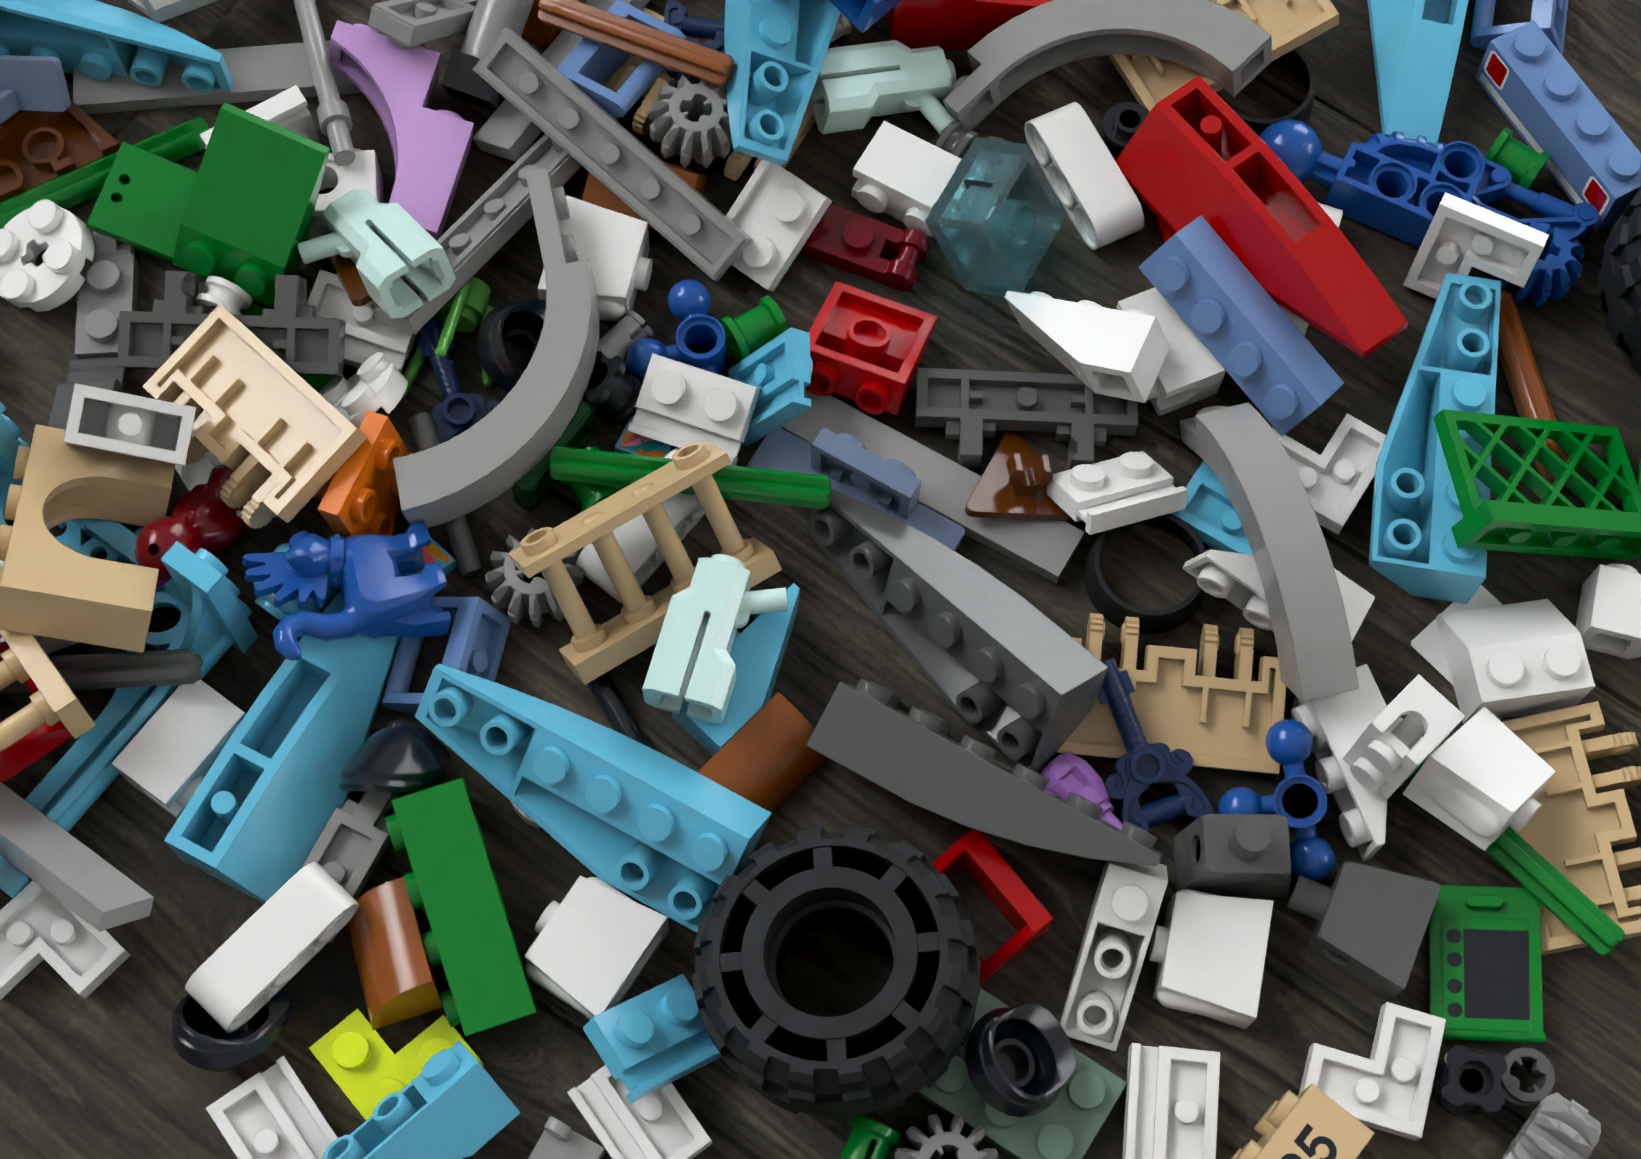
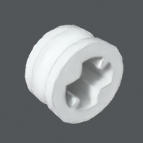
(224, 293)

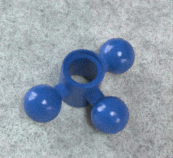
(689, 303)
(1289, 744)

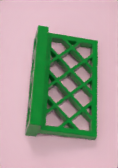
(1555, 524)

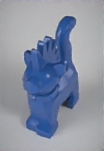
(367, 572)

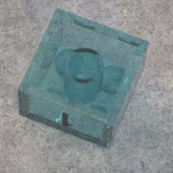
(996, 217)

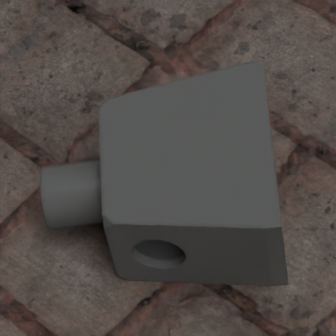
(1237, 856)
(1367, 922)

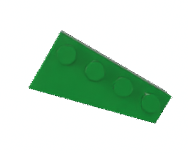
(462, 906)

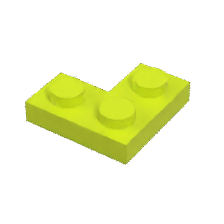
(369, 1068)

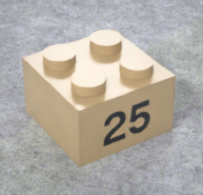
(1307, 1129)

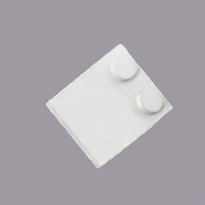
(1515, 659)

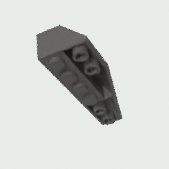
(964, 630)
(962, 780)

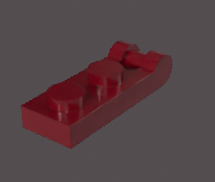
(859, 244)

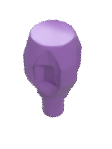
(1074, 774)

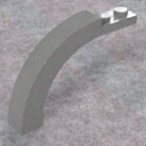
(532, 417)

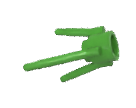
(459, 314)

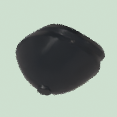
(509, 340)
(396, 761)
(211, 1048)
(1019, 1059)

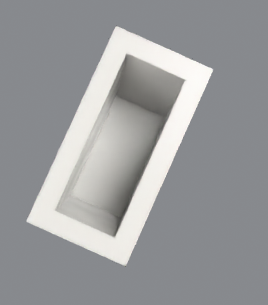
(616, 253)
(1481, 780)
(593, 946)
(1212, 955)

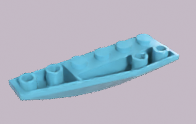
(104, 42)
(1415, 62)
(775, 68)
(1412, 483)
(284, 765)
(599, 794)

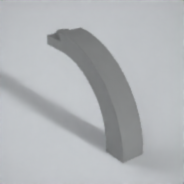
(1063, 31)
(1286, 545)

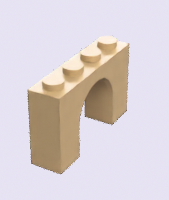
(60, 591)

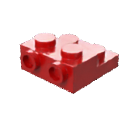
(867, 348)

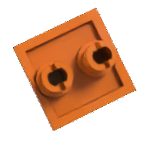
(364, 490)

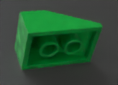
(250, 203)

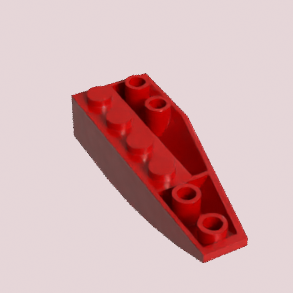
(1206, 161)

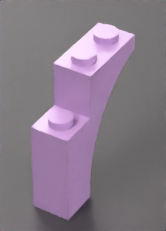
(425, 143)

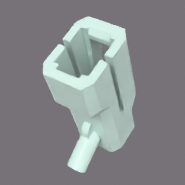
(881, 81)
(384, 247)
(698, 635)

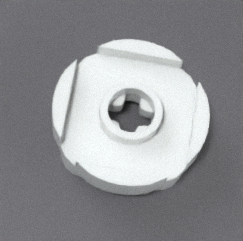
(59, 276)
(372, 387)

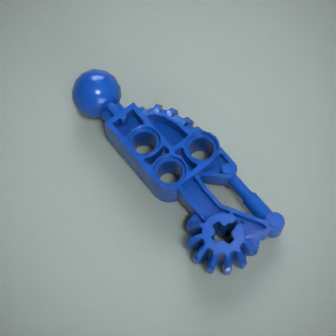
(1416, 181)

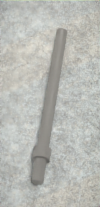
(332, 112)

